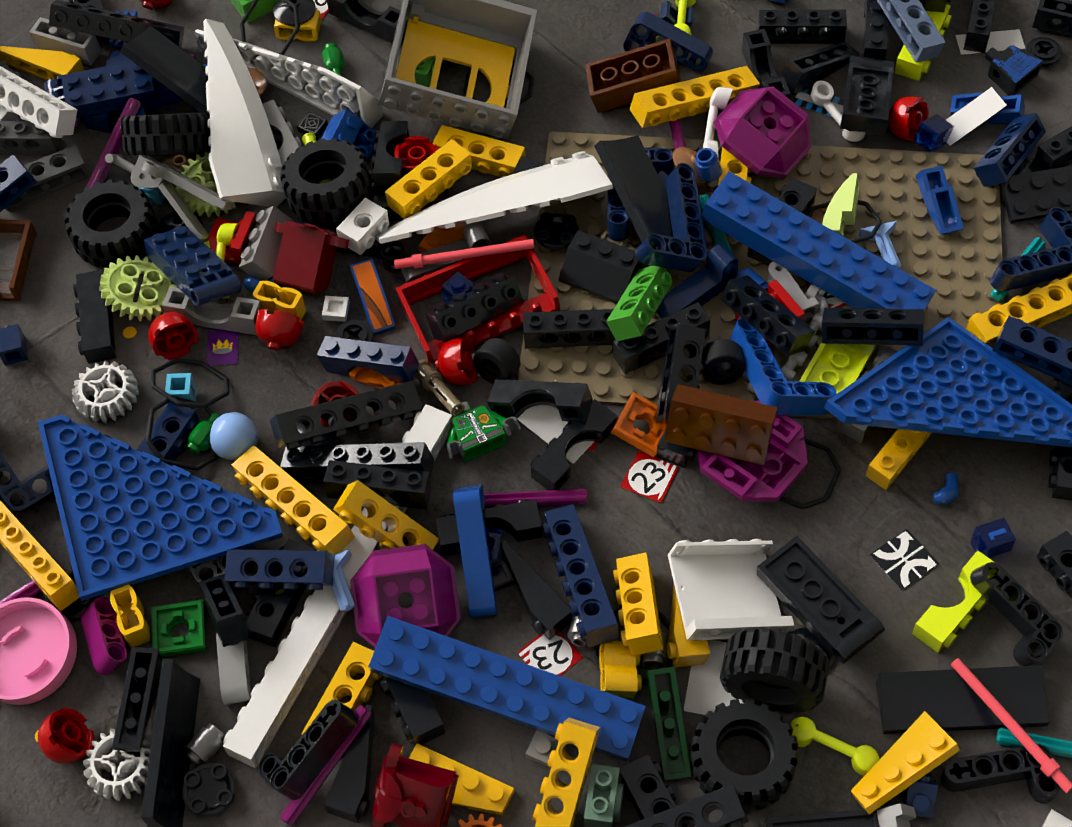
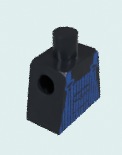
(1012, 68)

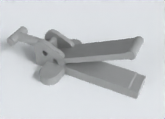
(155, 174)

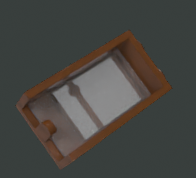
(15, 251)

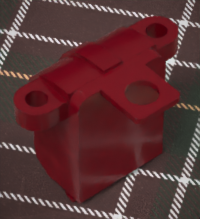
(306, 256)
(412, 792)

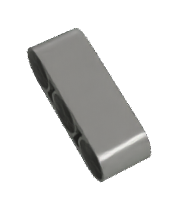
(234, 672)

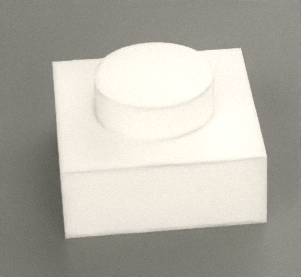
(335, 308)

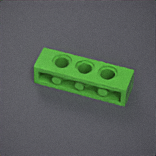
(639, 302)

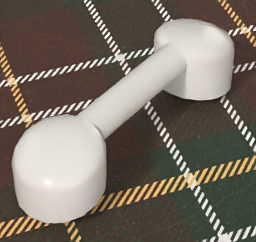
(822, 95)
(718, 101)

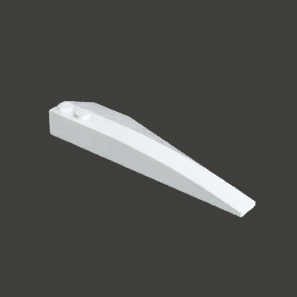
(308, 82)
(241, 138)
(535, 187)

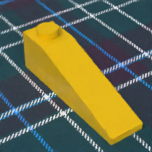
(41, 63)
(680, 650)

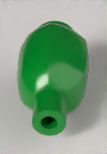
(333, 58)
(200, 436)

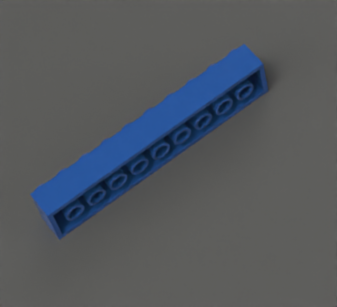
(811, 249)
(502, 686)

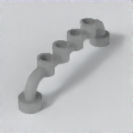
(816, 324)

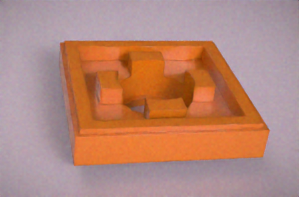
(639, 409)

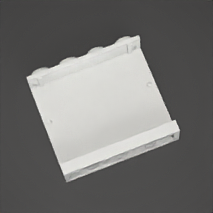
(722, 590)

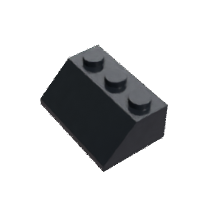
(599, 266)

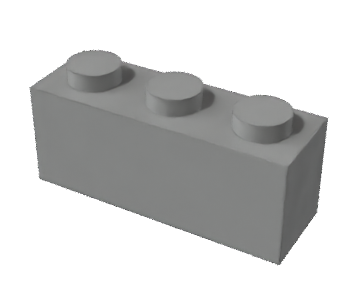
(65, 40)
(264, 244)

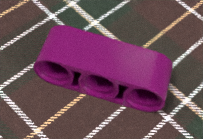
(103, 636)

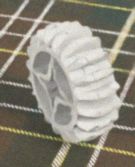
(101, 384)
(100, 760)

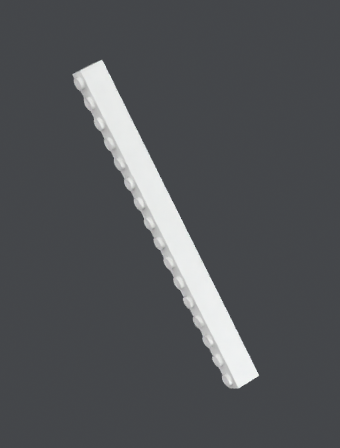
(314, 628)

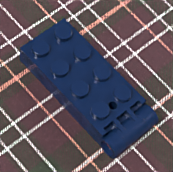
(103, 88)
(191, 265)

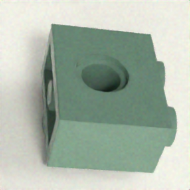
(603, 797)

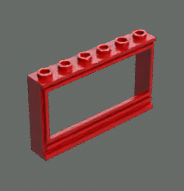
(472, 268)

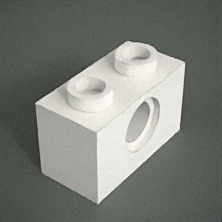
(363, 225)

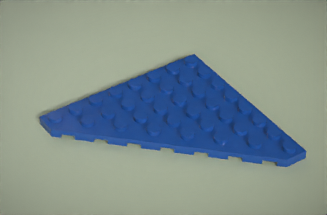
(956, 389)
(137, 516)

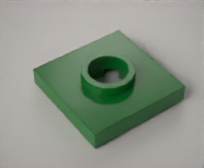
(168, 616)

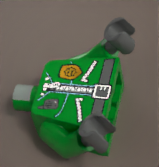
(478, 432)

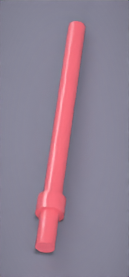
(420, 260)
(1048, 766)

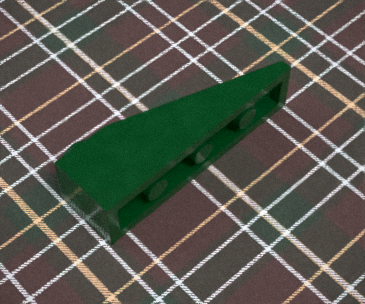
(668, 723)

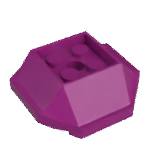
(764, 131)
(761, 482)
(401, 570)

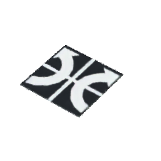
(904, 559)

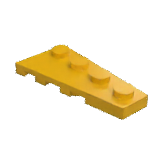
(908, 760)
(473, 788)

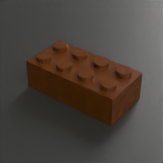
(618, 77)
(720, 424)

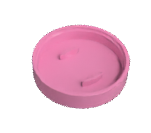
(35, 650)

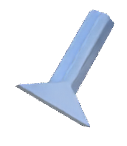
(883, 242)
(340, 584)

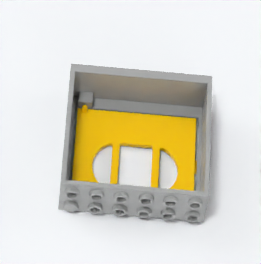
(466, 33)

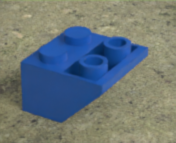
(351, 128)

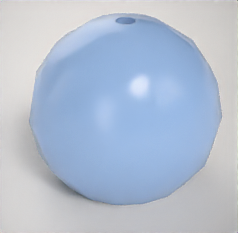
(233, 435)

